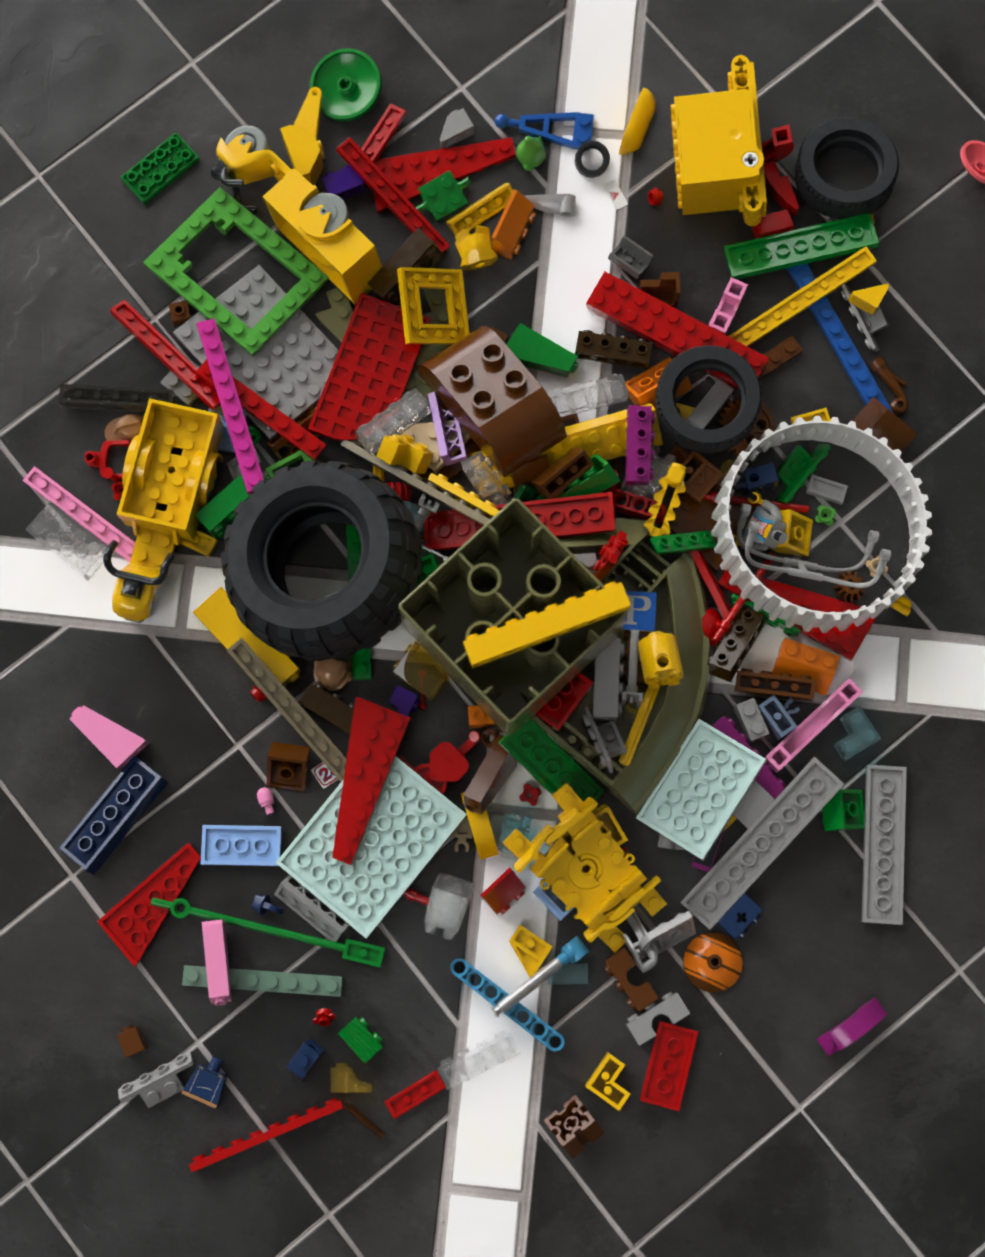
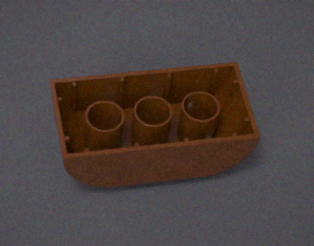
(495, 399)

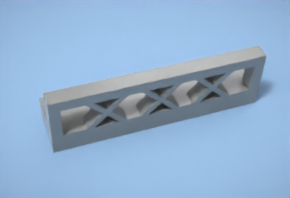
(310, 909)

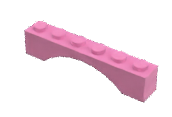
(813, 725)

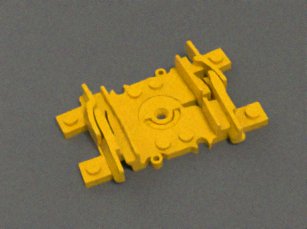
(589, 889)

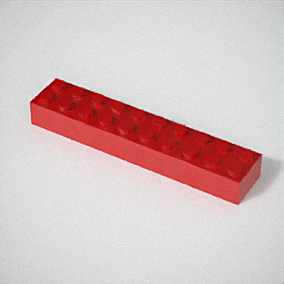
(663, 323)

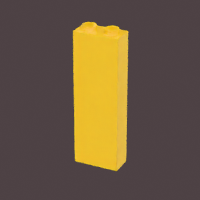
(222, 621)

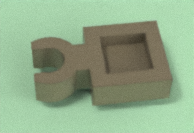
(462, 832)

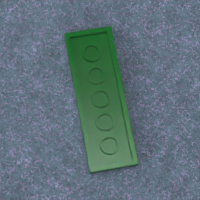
(548, 762)

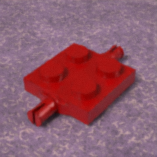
(610, 554)

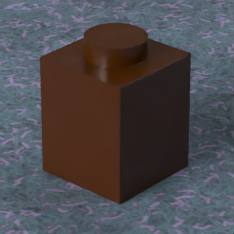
(131, 1041)

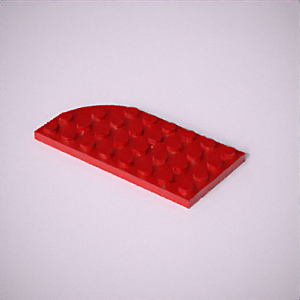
(367, 370)

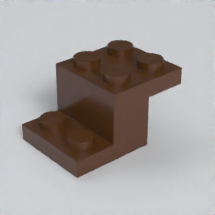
(699, 476)

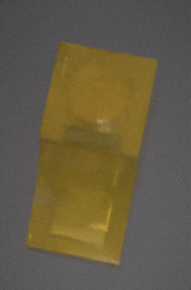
(345, 1081)

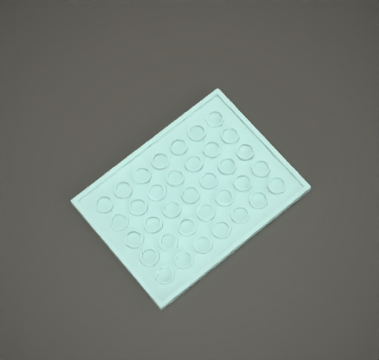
(399, 841)

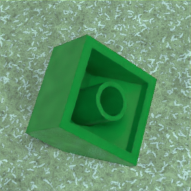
(844, 811)

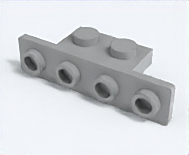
(867, 323)
(607, 739)
(159, 1083)

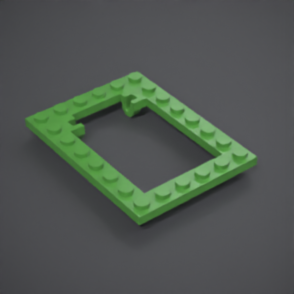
(171, 268)

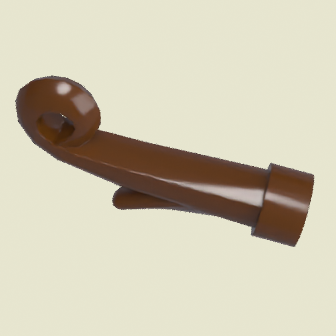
(892, 381)

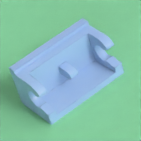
(552, 902)

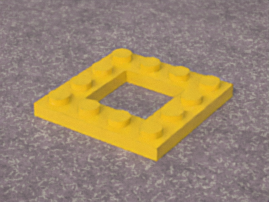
(452, 281)

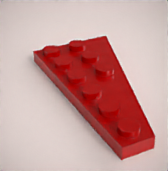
(134, 919)

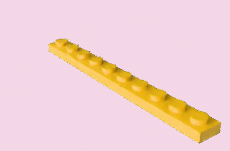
(804, 297)

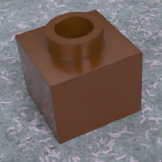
(180, 318)

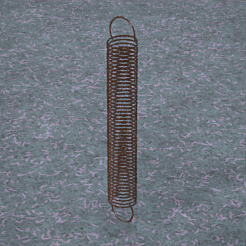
(367, 1121)

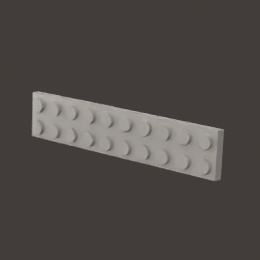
(762, 843)

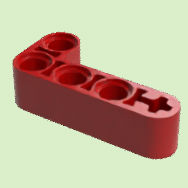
(632, 502)

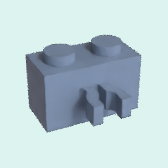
(776, 716)

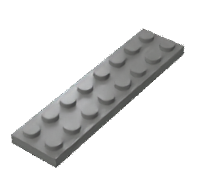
(884, 845)

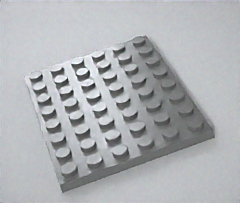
(288, 368)

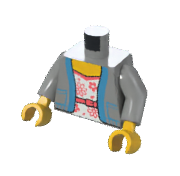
(771, 525)

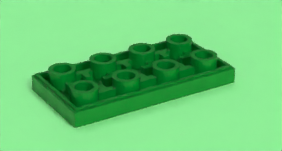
(160, 168)

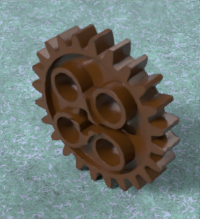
(763, 418)

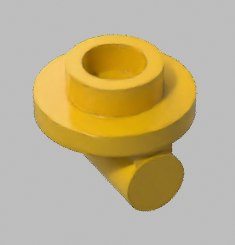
(902, 605)

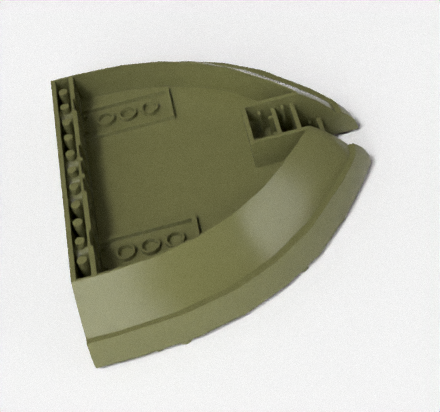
(676, 708)

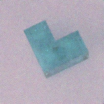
(860, 731)

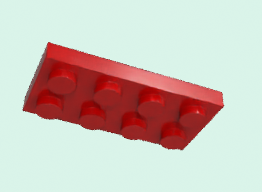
(668, 1066)

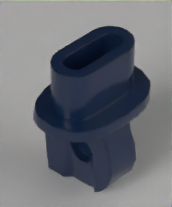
(262, 905)

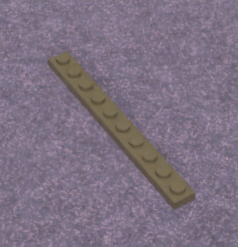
(416, 481)
(289, 707)

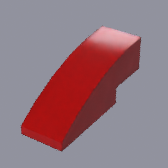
(780, 188)

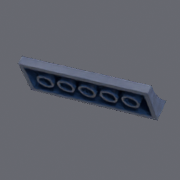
(113, 815)

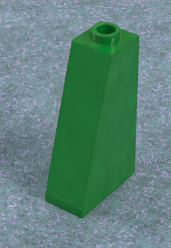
(541, 353)

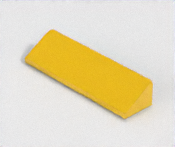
(481, 210)

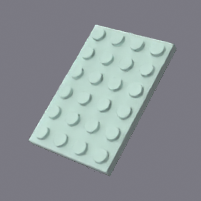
(701, 789)

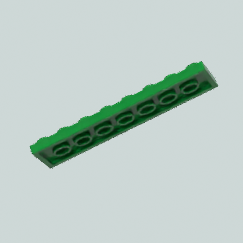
(801, 246)

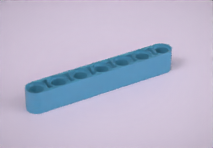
(512, 1014)

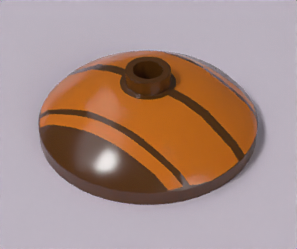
(698, 962)

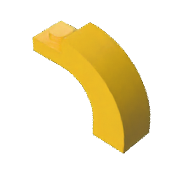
(482, 833)

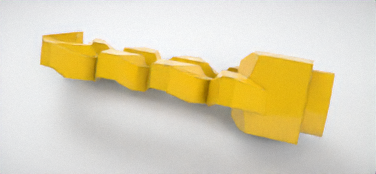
(675, 480)

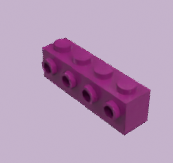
(639, 445)

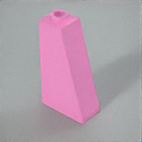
(110, 738)
(217, 962)

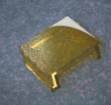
(421, 671)

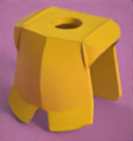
(475, 248)

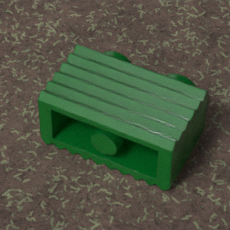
(361, 1039)

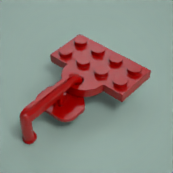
(445, 763)

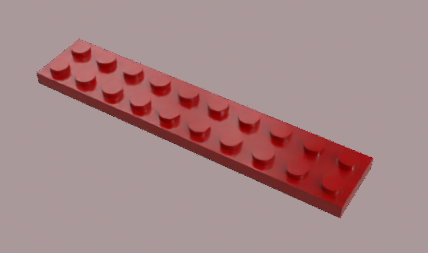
(560, 515)

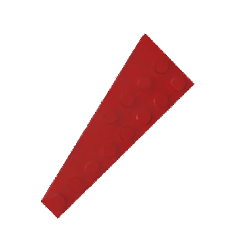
(416, 169)
(841, 642)
(371, 752)

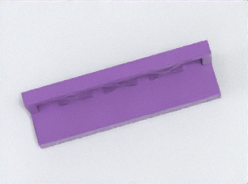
(442, 434)

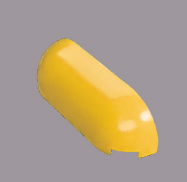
(638, 122)

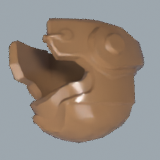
(333, 673)

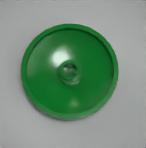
(347, 83)

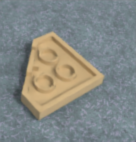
(426, 434)

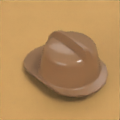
(124, 427)

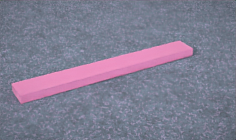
(79, 512)

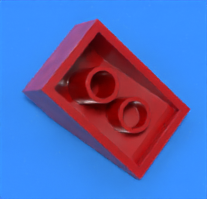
(566, 701)
(503, 892)

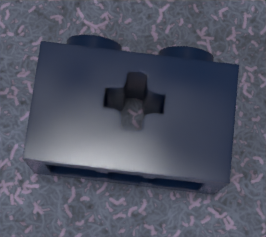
(751, 915)

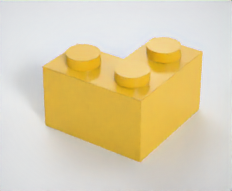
(405, 452)
(603, 1082)

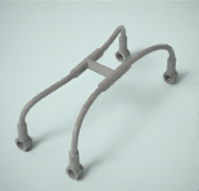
(802, 571)

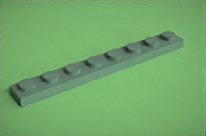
(269, 981)

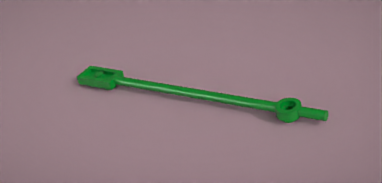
(351, 950)

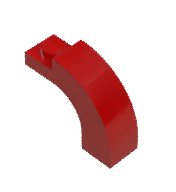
(779, 145)

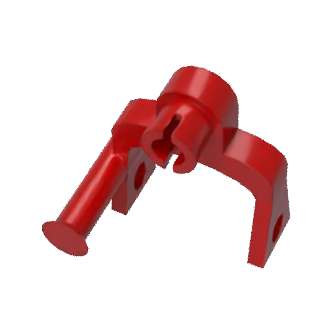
(101, 459)

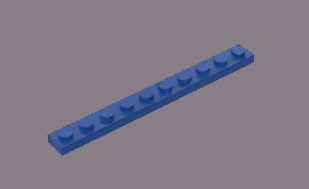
(839, 340)

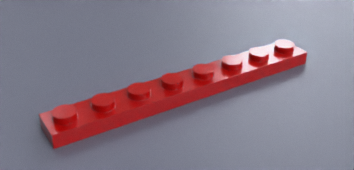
(388, 192)
(165, 352)
(271, 417)
(258, 1137)

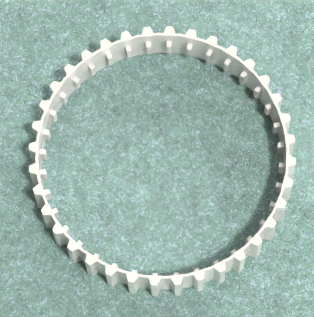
(877, 453)

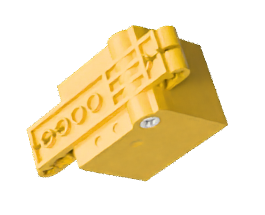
(720, 148)

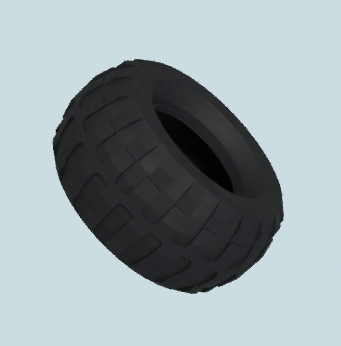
(278, 517)

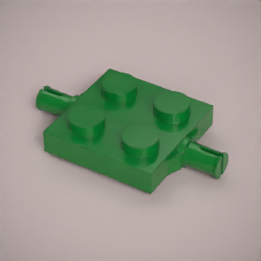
(442, 195)

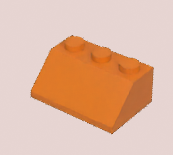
(513, 226)
(643, 387)
(808, 661)

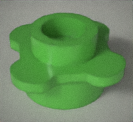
(830, 512)

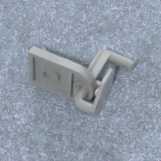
(657, 940)

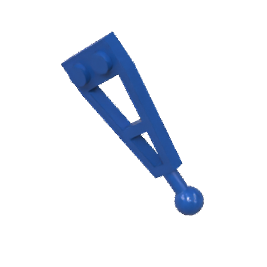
(581, 134)

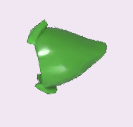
(531, 152)

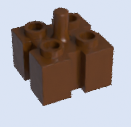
(574, 1126)

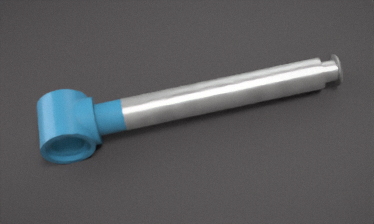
(570, 953)

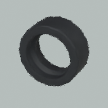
(594, 145)

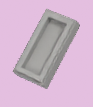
(826, 489)

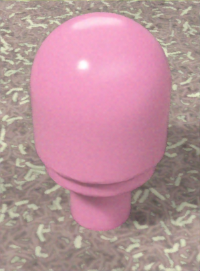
(266, 799)

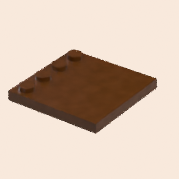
(698, 517)

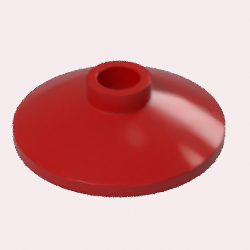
(710, 624)

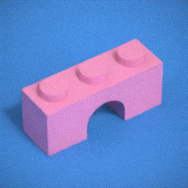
(728, 305)

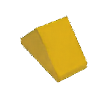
(868, 298)

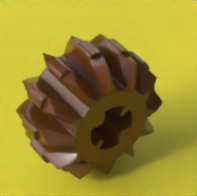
(845, 591)

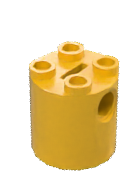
(660, 659)

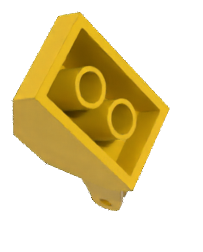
(301, 138)

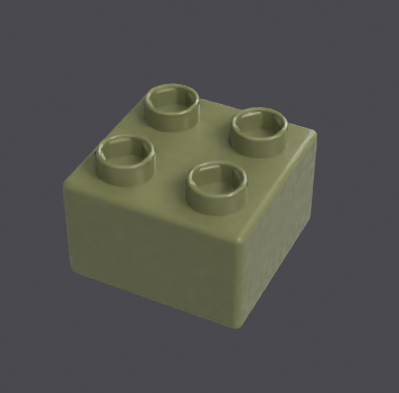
(500, 576)

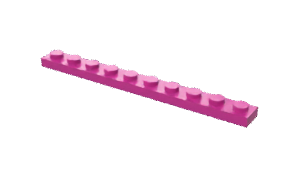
(230, 404)

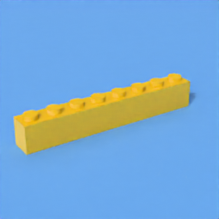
(547, 624)

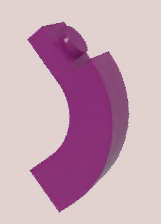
(853, 1027)

